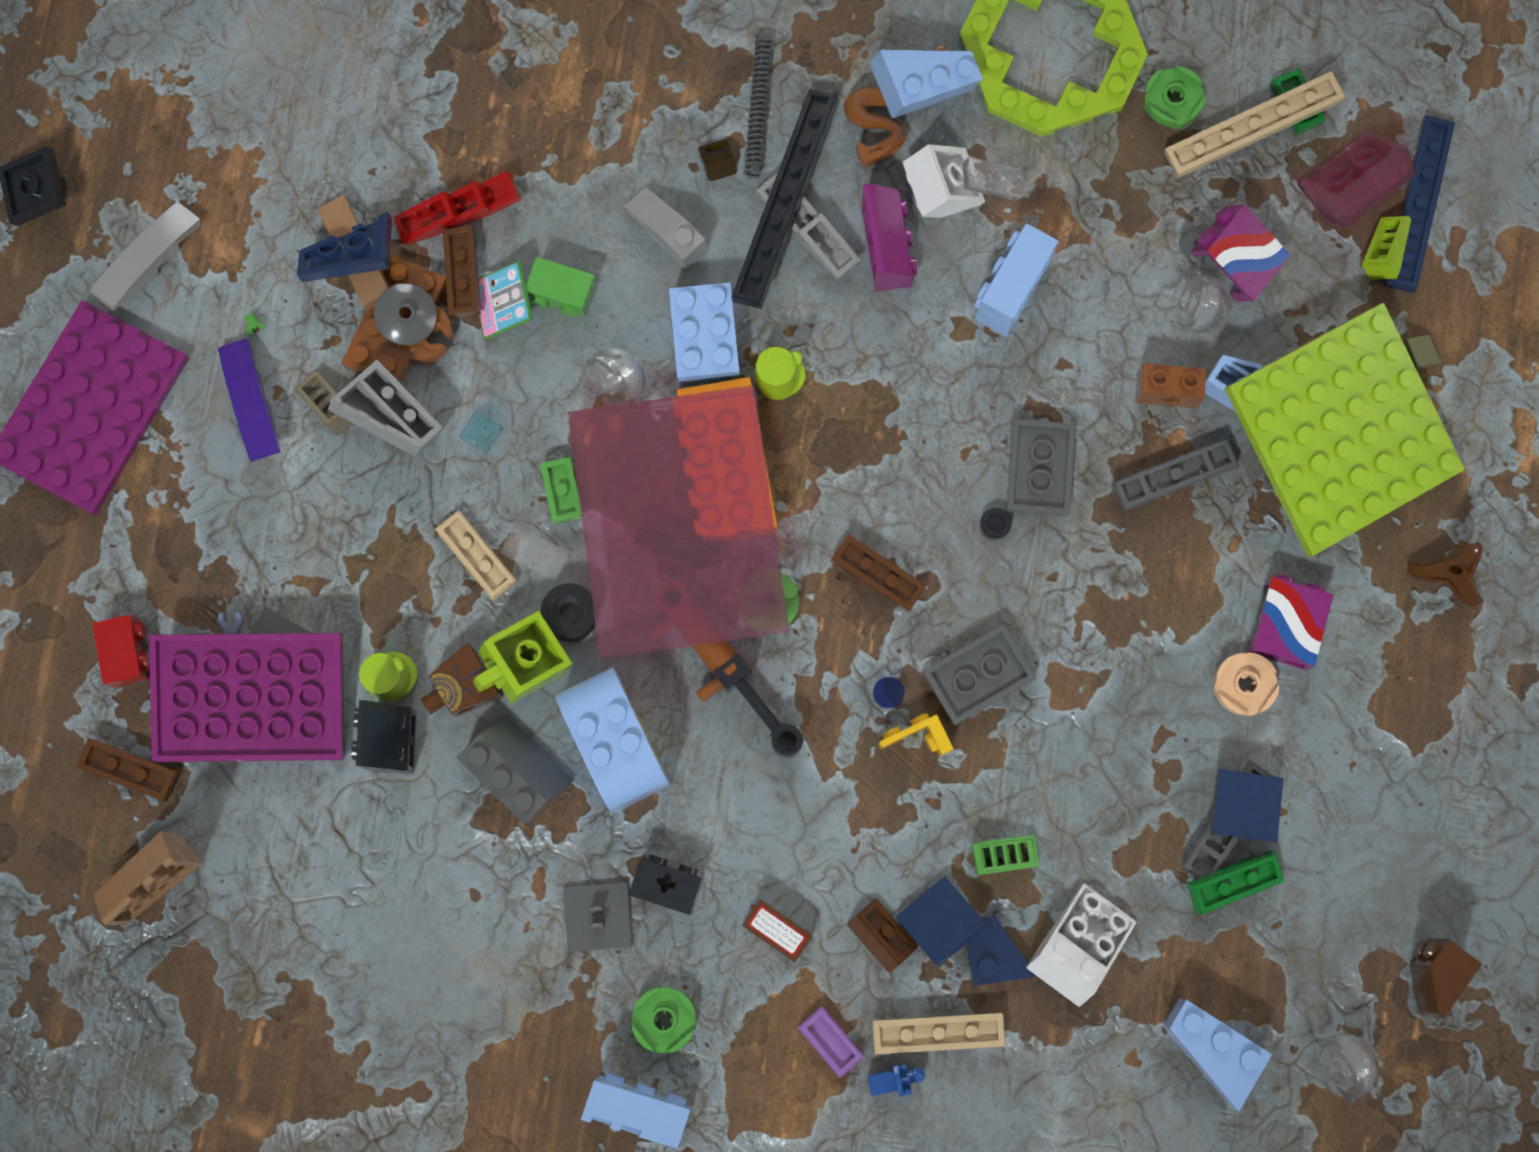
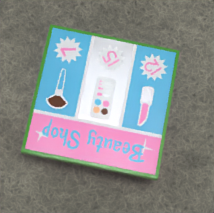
(504, 300)

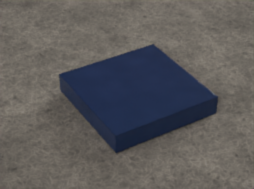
(1247, 805)
(941, 921)

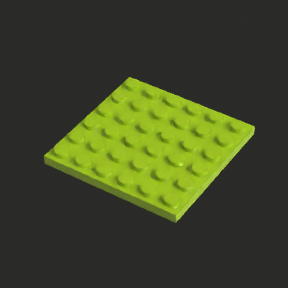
(1344, 429)

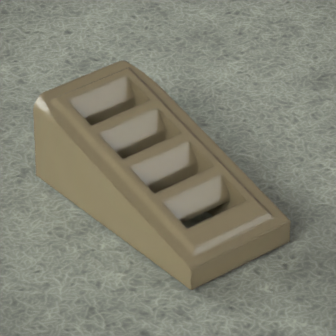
(331, 420)

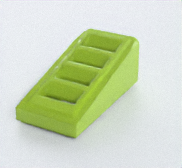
(1387, 266)

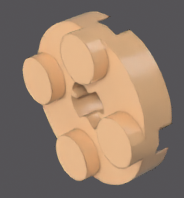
(1247, 702)

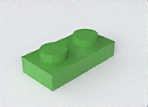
(561, 490)

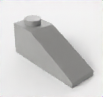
(667, 228)

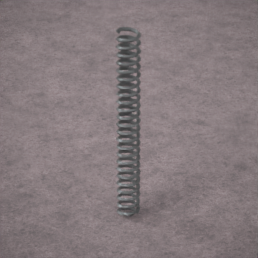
(761, 96)

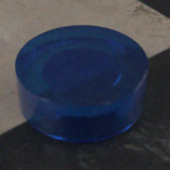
(888, 693)

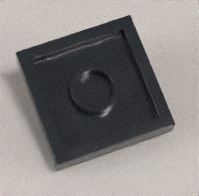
(32, 186)

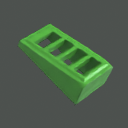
(979, 859)

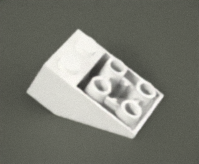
(1082, 946)

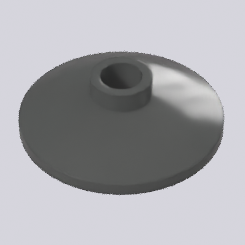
(401, 330)

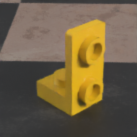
(936, 738)

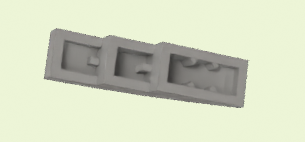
(817, 236)
(144, 255)

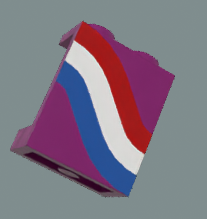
(1242, 251)
(1291, 622)

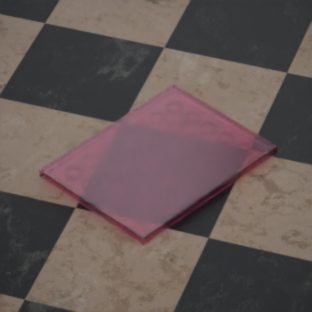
(678, 522)

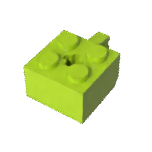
(505, 661)

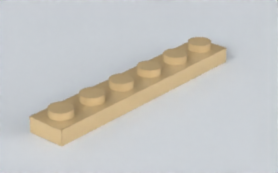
(1254, 124)

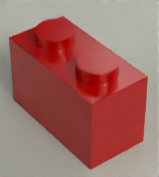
(121, 650)

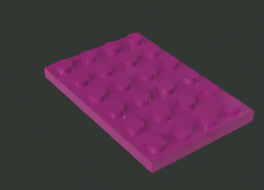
(89, 407)
(247, 697)

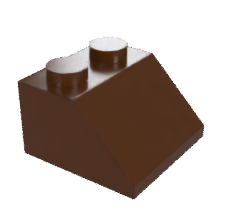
(1440, 975)

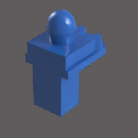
(895, 1080)

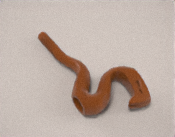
(856, 113)

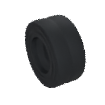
(556, 600)

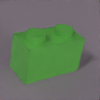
(560, 288)

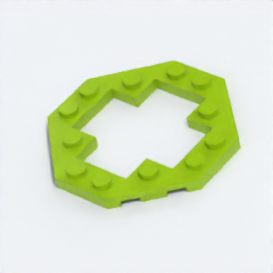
(1076, 103)

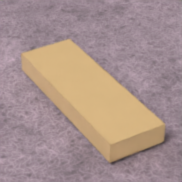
(476, 555)

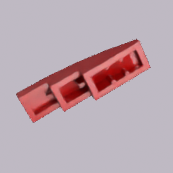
(457, 208)

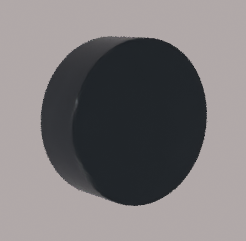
(995, 524)

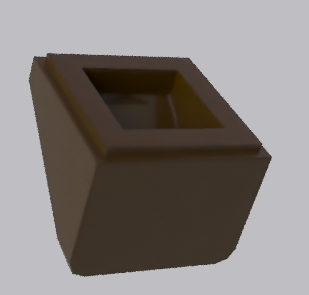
(717, 160)

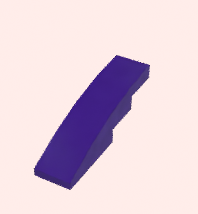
(249, 400)

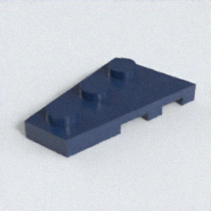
(354, 253)

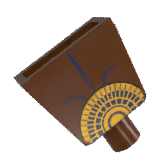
(456, 686)

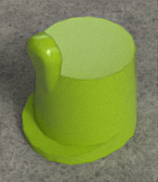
(779, 373)
(388, 675)

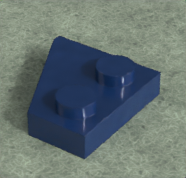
(995, 956)

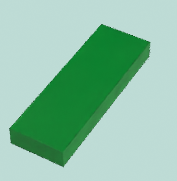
(1235, 882)

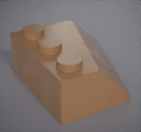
(145, 878)

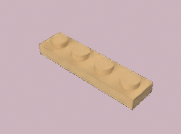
(938, 1033)

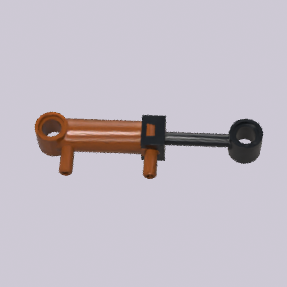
(732, 672)

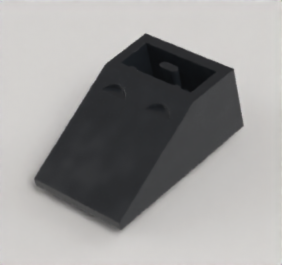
(384, 737)

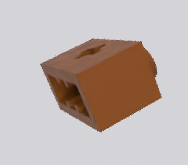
(1170, 385)

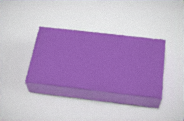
(831, 1041)

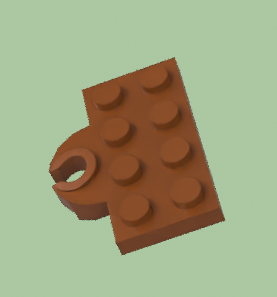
(371, 345)

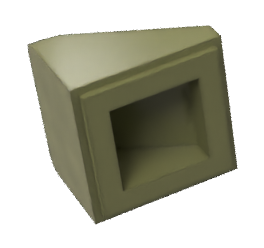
(1422, 352)

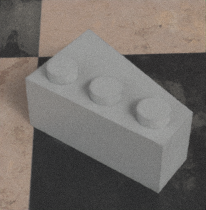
(386, 410)

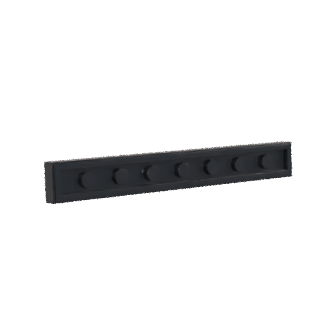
(785, 199)

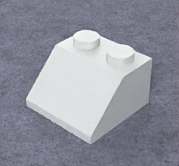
(939, 182)

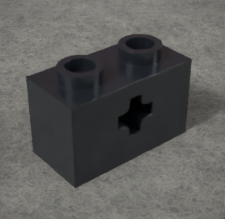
(646, 885)

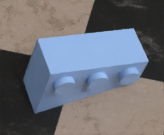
(637, 1110)

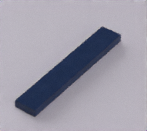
(1422, 197)

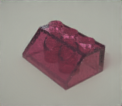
(1357, 178)

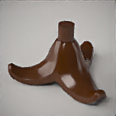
(1455, 570)

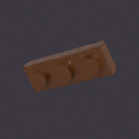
(461, 272)
(878, 573)
(127, 769)

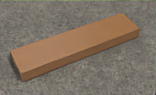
(339, 220)

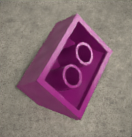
(887, 238)

